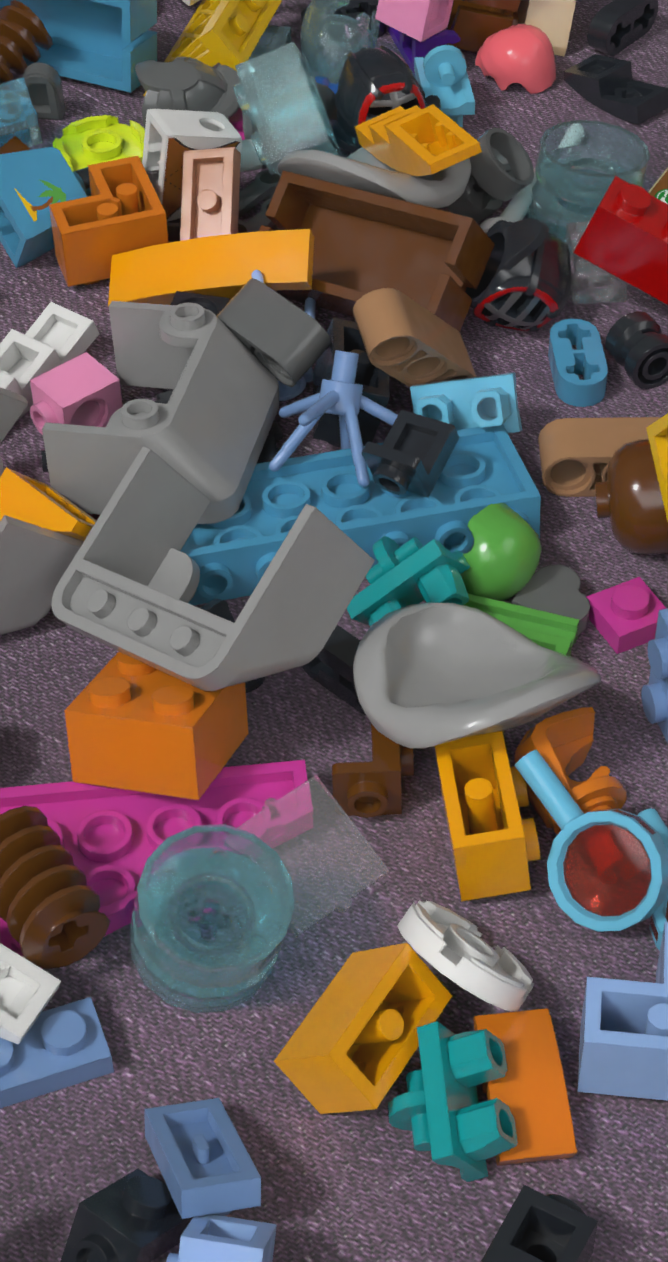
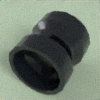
(641, 348)

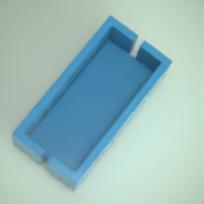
(97, 38)

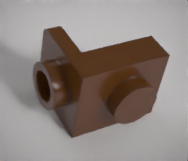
(373, 786)

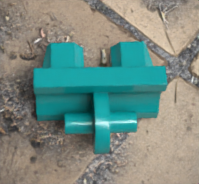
(408, 577)
(444, 1100)

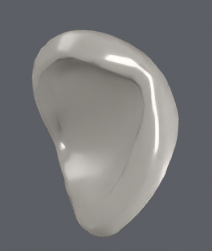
(369, 174)
(457, 674)

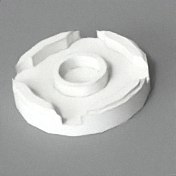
(462, 956)

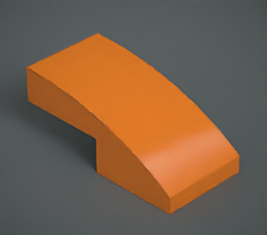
(531, 1086)

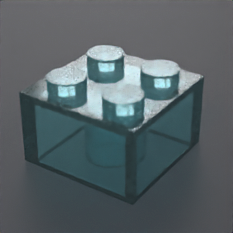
(283, 105)

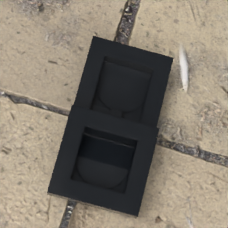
(610, 87)

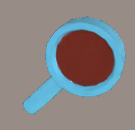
(604, 863)

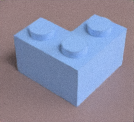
(626, 1035)

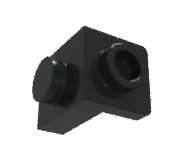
(411, 454)
(125, 1222)

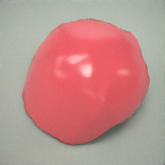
(519, 56)

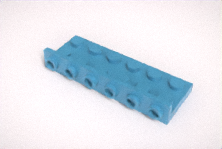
(478, 473)

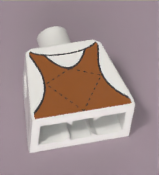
(176, 131)

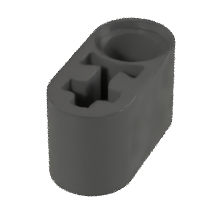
(275, 331)

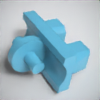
(445, 75)
(470, 402)

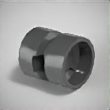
(495, 175)

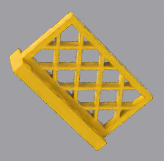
(224, 31)

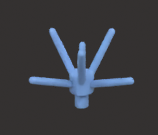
(339, 398)

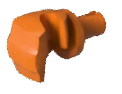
(564, 745)

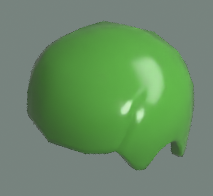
(502, 554)

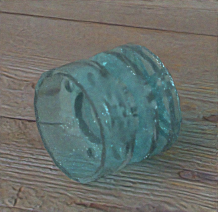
(577, 168)
(217, 880)

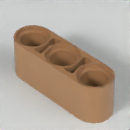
(410, 339)
(579, 451)

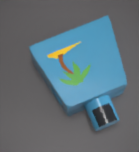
(27, 187)

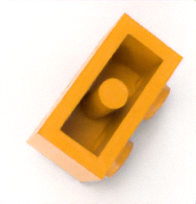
(484, 816)
(363, 1029)

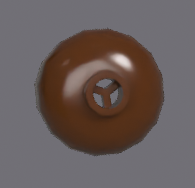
(634, 500)

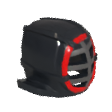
(372, 85)
(524, 278)

